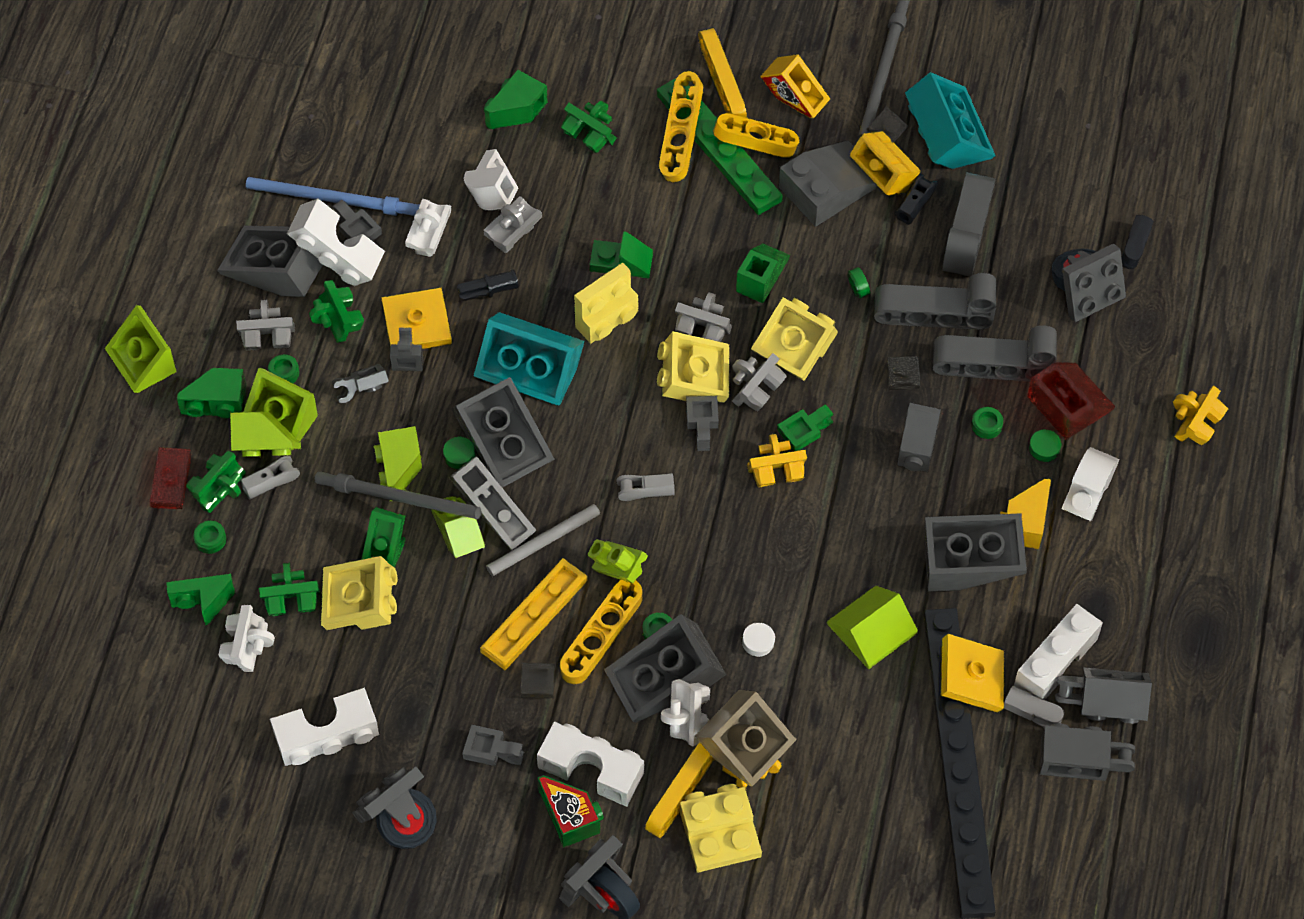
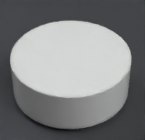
(758, 639)

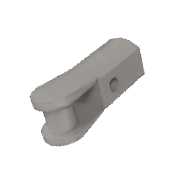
(265, 480)
(652, 486)
(1032, 707)

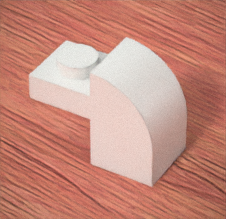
(491, 182)
(1090, 483)

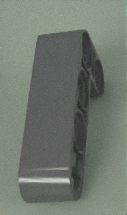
(968, 224)
(938, 305)
(996, 357)

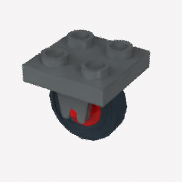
(1089, 279)
(402, 814)
(601, 881)

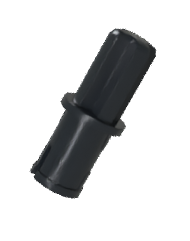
(488, 285)

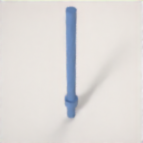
(389, 205)

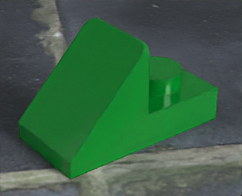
(630, 251)
(384, 536)
(210, 592)

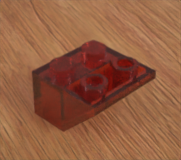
(1068, 398)

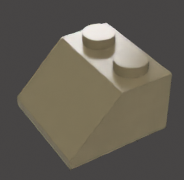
(746, 736)

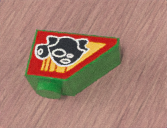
(570, 810)

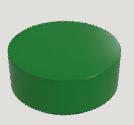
(858, 282)
(284, 367)
(987, 422)
(1045, 445)
(458, 452)
(209, 537)
(654, 623)

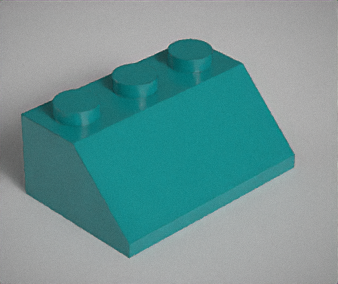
(948, 122)
(532, 355)

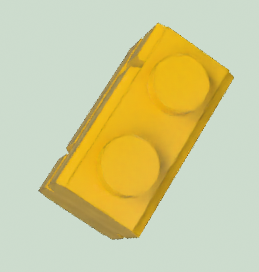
(884, 163)

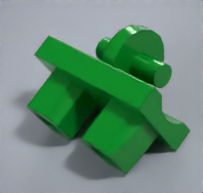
(578, 119)
(332, 311)
(219, 481)
(304, 592)

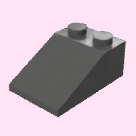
(824, 181)
(270, 261)
(503, 432)
(973, 550)
(647, 671)

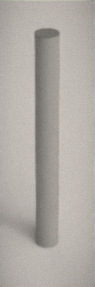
(543, 540)

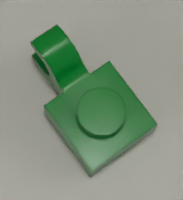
(804, 429)

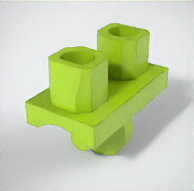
(617, 560)

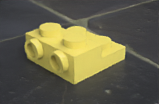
(605, 304)
(795, 337)
(693, 367)
(358, 594)
(720, 828)

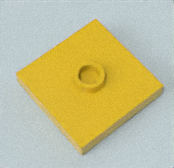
(423, 313)
(972, 673)

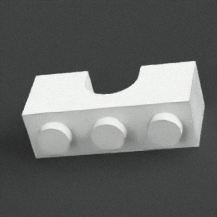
(316, 231)
(1063, 645)
(301, 740)
(568, 748)

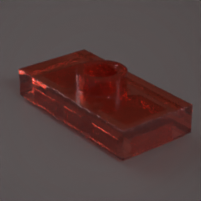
(170, 478)

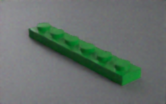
(728, 158)

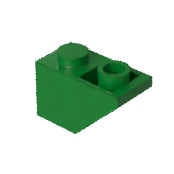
(517, 102)
(760, 272)
(214, 394)

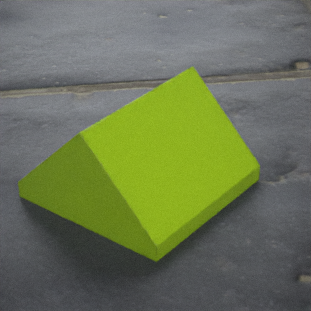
(140, 352)
(284, 400)
(874, 625)

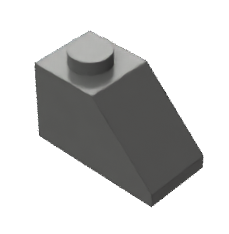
(918, 437)

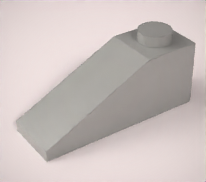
(496, 506)

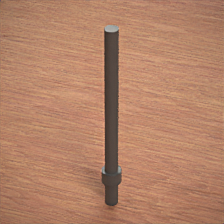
(896, 25)
(347, 484)

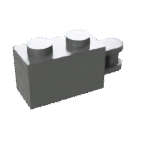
(1108, 694)
(1082, 753)

